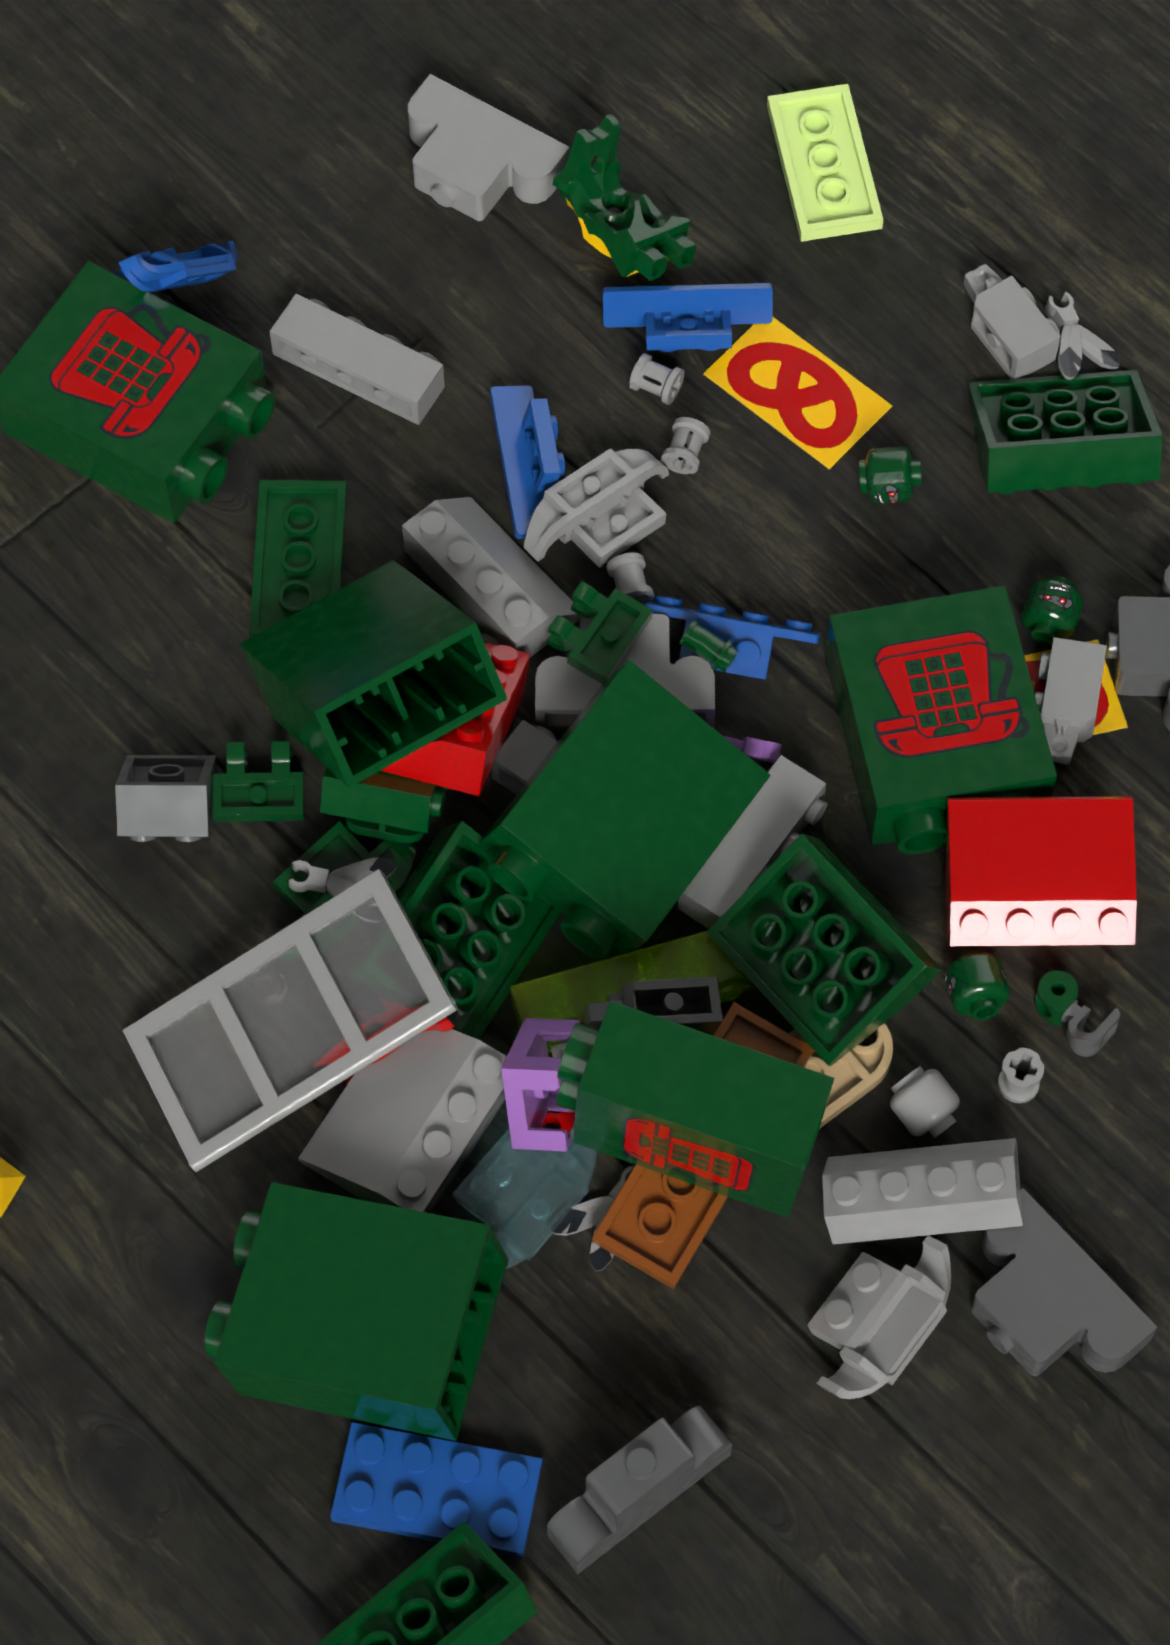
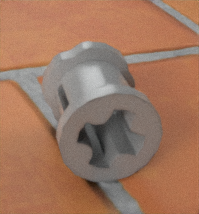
(656, 379)
(690, 461)
(629, 576)
(1020, 1090)

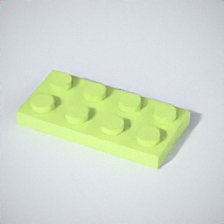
(824, 162)

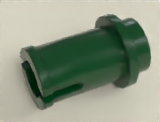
(709, 646)

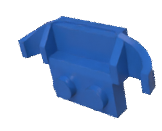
(171, 270)

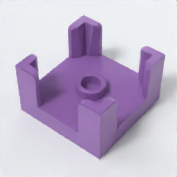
(533, 1085)

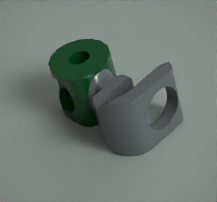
(1058, 1003)

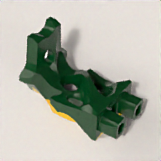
(624, 235)

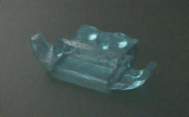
(526, 1192)

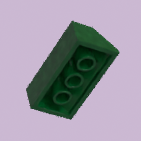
(444, 1598)

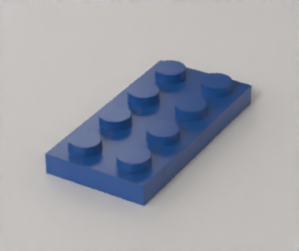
(433, 1485)

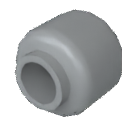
(924, 1102)

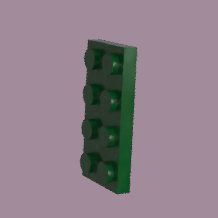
(296, 547)

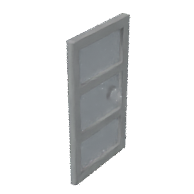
(289, 1020)

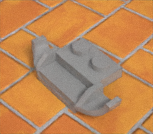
(599, 507)
(882, 1318)

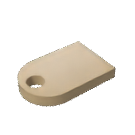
(855, 1072)

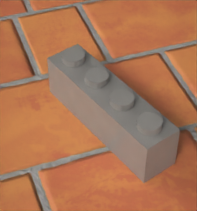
(357, 358)
(755, 841)

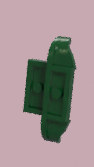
(338, 850)

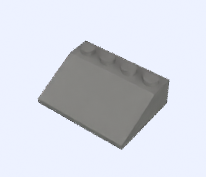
(410, 1120)

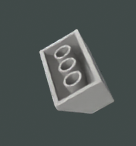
(486, 573)
(922, 1191)

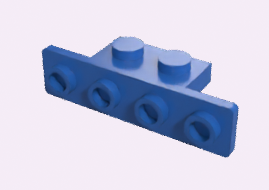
(688, 314)
(526, 450)
(750, 634)

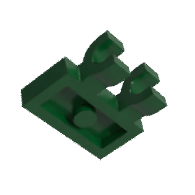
(608, 637)
(258, 796)

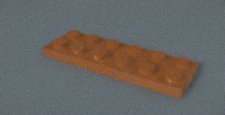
(663, 1220)

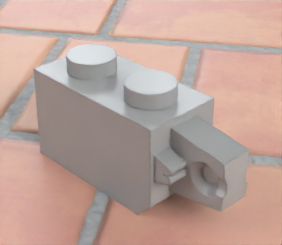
(1010, 323)
(1070, 694)

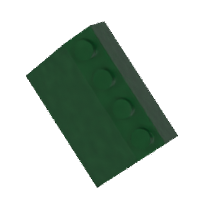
(1065, 432)
(472, 925)
(823, 949)

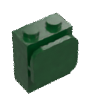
(383, 805)

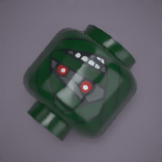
(889, 475)
(1052, 609)
(976, 984)

